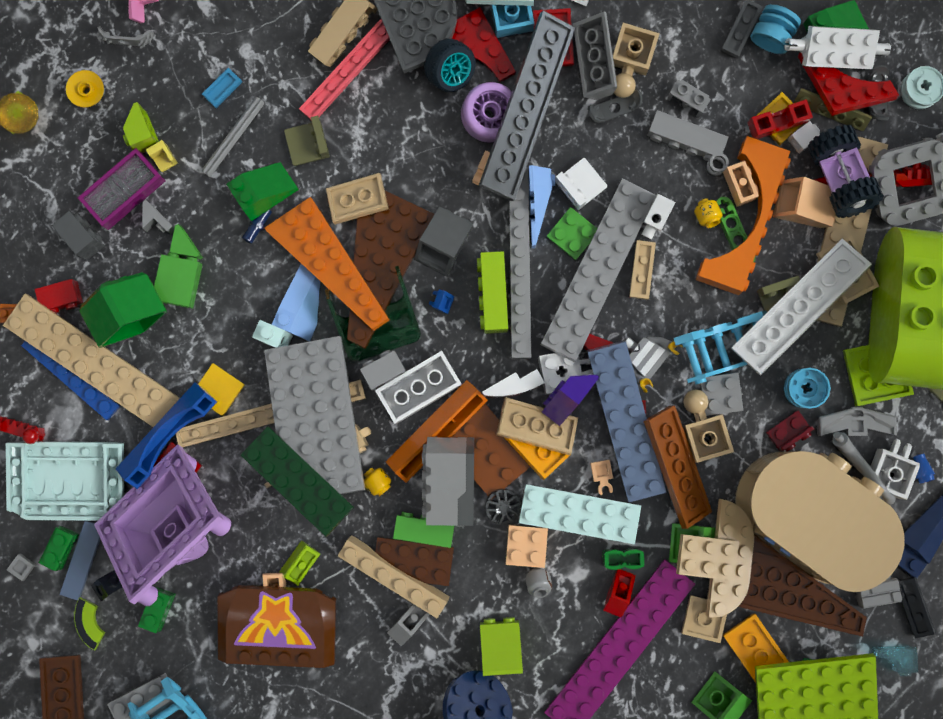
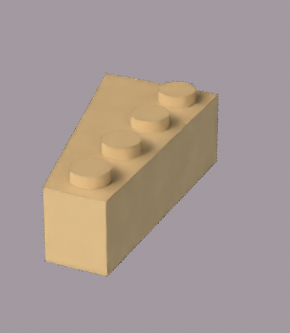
(341, 29)

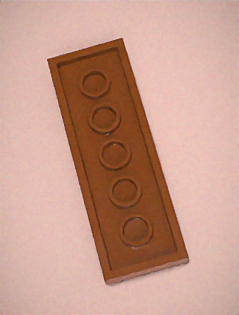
(678, 466)

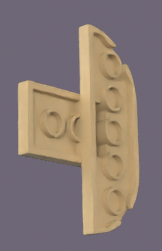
(722, 559)

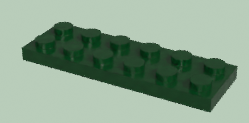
(297, 481)

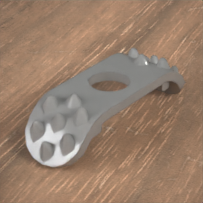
(139, 40)

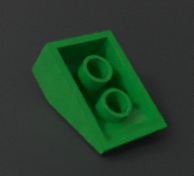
(841, 16)
(262, 189)

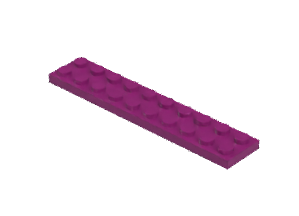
(621, 645)

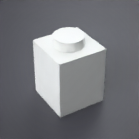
(802, 137)

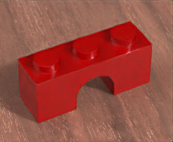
(785, 119)

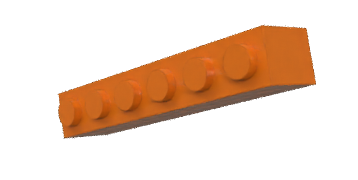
(440, 424)

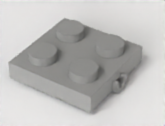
(723, 393)

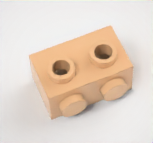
(741, 183)

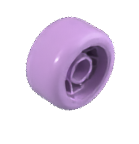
(485, 97)

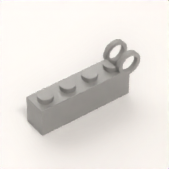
(690, 137)

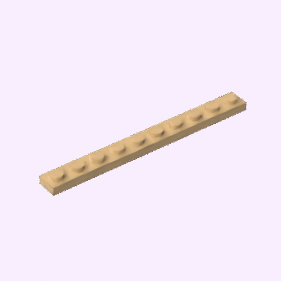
(241, 421)

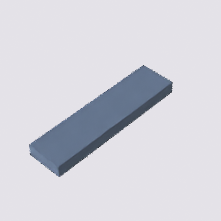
(81, 561)

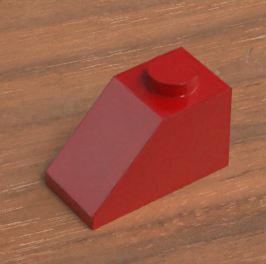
(619, 593)

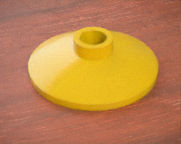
(79, 82)

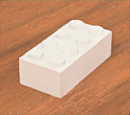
(418, 387)

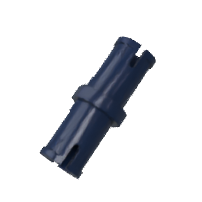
(255, 227)

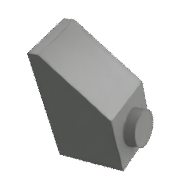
(408, 624)

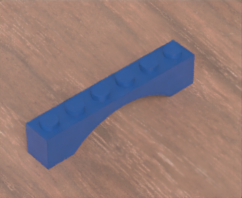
(140, 461)

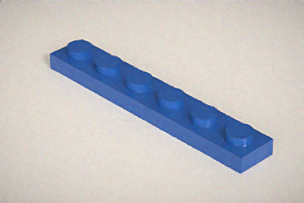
(94, 398)

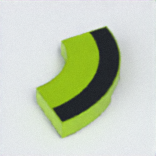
(86, 623)

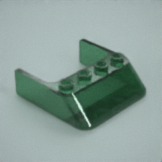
(397, 332)

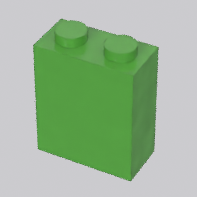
(178, 280)

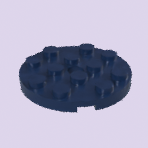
(472, 690)

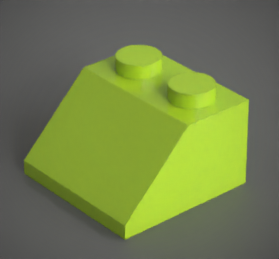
(139, 129)

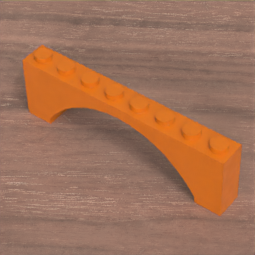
(767, 168)

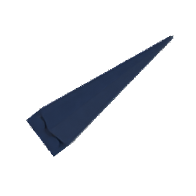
(922, 539)

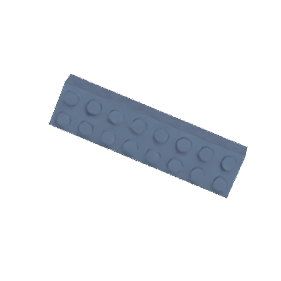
(625, 421)

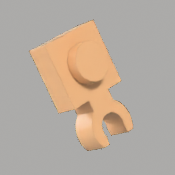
(477, 177)
(602, 472)

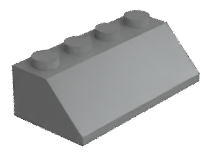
(595, 57)

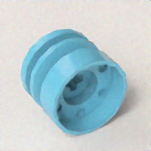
(774, 28)
(818, 387)

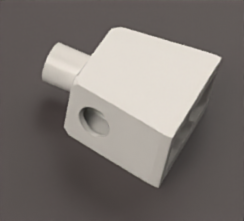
(661, 207)

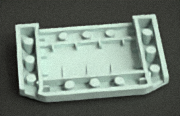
(63, 479)

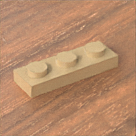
(642, 270)

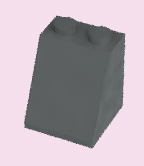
(443, 241)

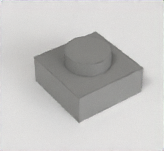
(21, 567)

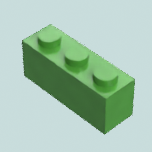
(416, 530)

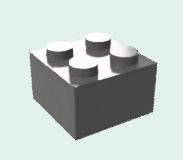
(78, 235)

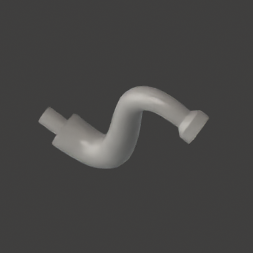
(847, 448)

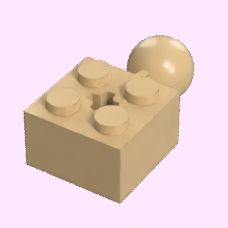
(630, 60)
(720, 443)

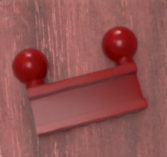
(29, 433)

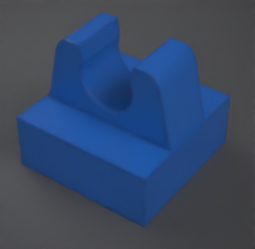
(442, 301)

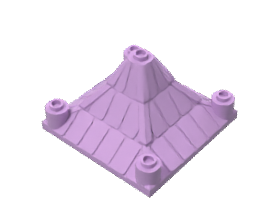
(159, 526)

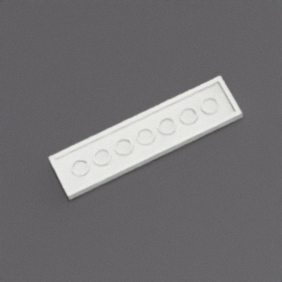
(801, 306)

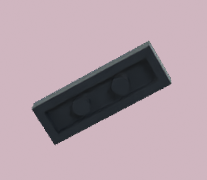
(916, 608)

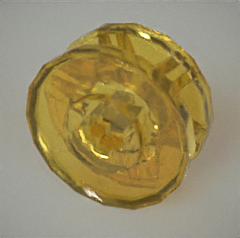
(28, 109)

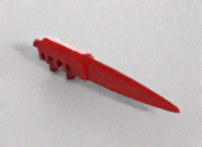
(910, 176)

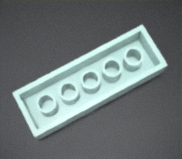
(579, 514)

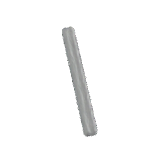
(233, 136)

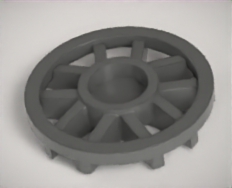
(502, 506)

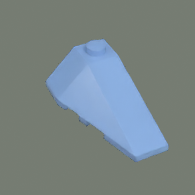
(540, 187)
(300, 305)

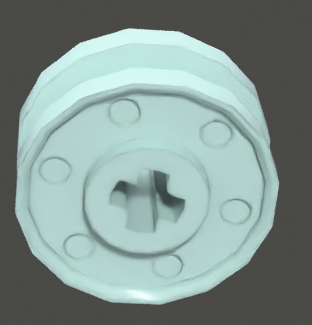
(920, 77)

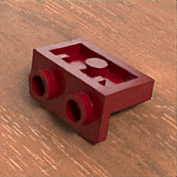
(789, 431)

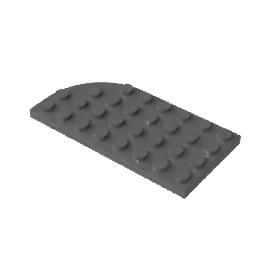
(416, 27)

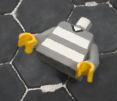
(648, 357)

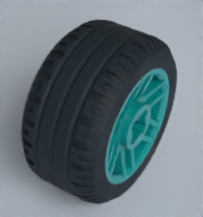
(450, 65)

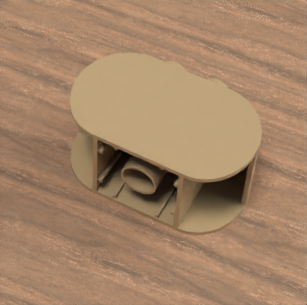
(823, 518)

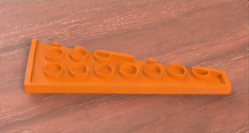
(314, 244)

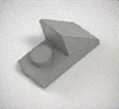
(151, 216)

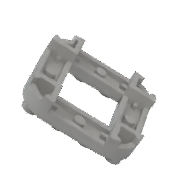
(900, 157)

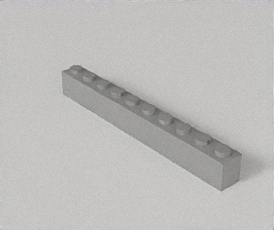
(520, 272)

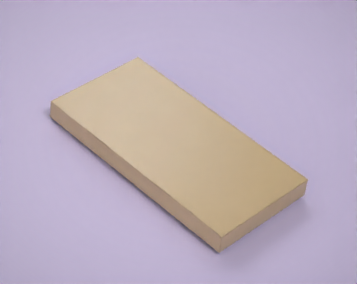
(529, 425)

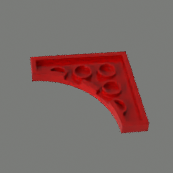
(479, 36)
(845, 93)

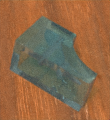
(902, 658)

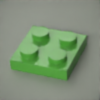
(572, 233)

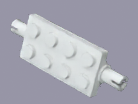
(839, 47)

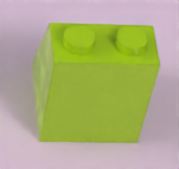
(501, 647)

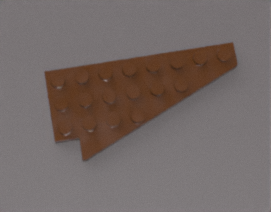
(381, 244)
(791, 593)

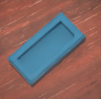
(222, 87)

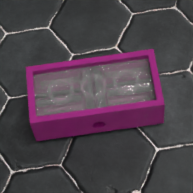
(121, 189)

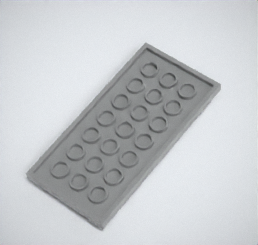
(316, 409)

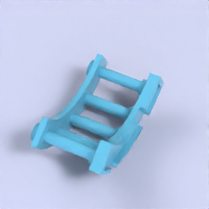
(716, 333)
(170, 691)

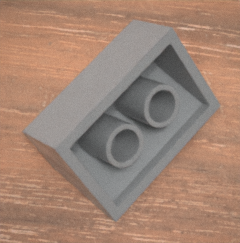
(139, 697)

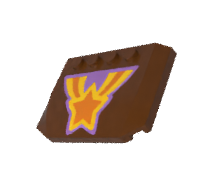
(276, 626)

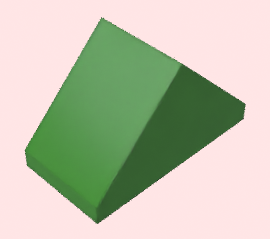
(183, 245)

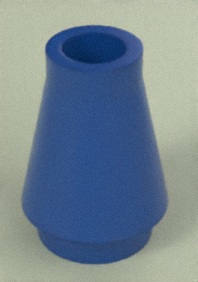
(925, 471)

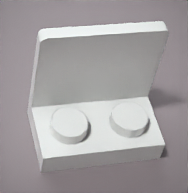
(580, 183)

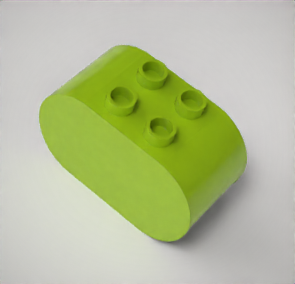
(908, 310)

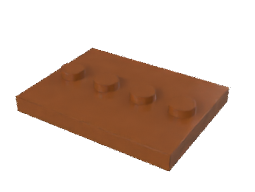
(494, 458)

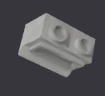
(690, 96)

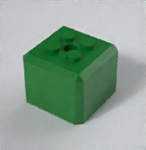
(122, 309)

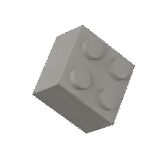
(382, 370)

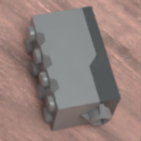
(448, 481)

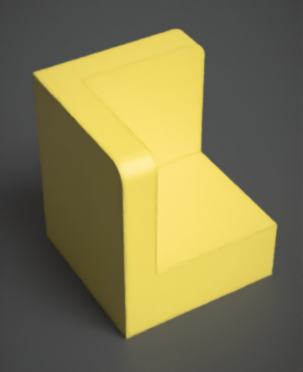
(162, 156)

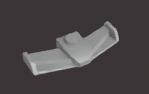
(856, 422)

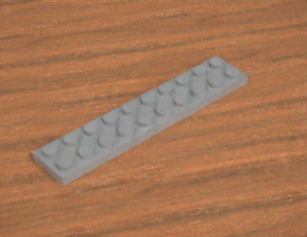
(598, 270)

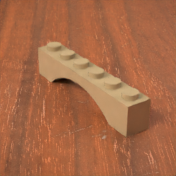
(413, 590)

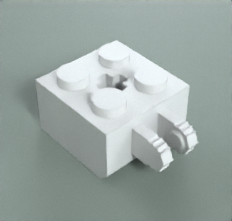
(550, 364)
(903, 469)

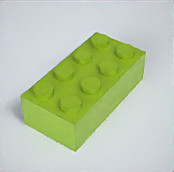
(493, 289)

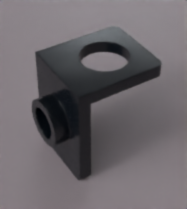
(108, 584)

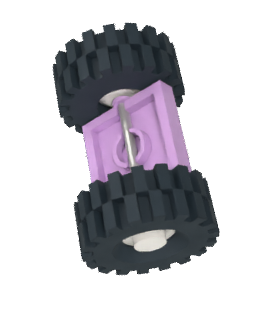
(845, 171)

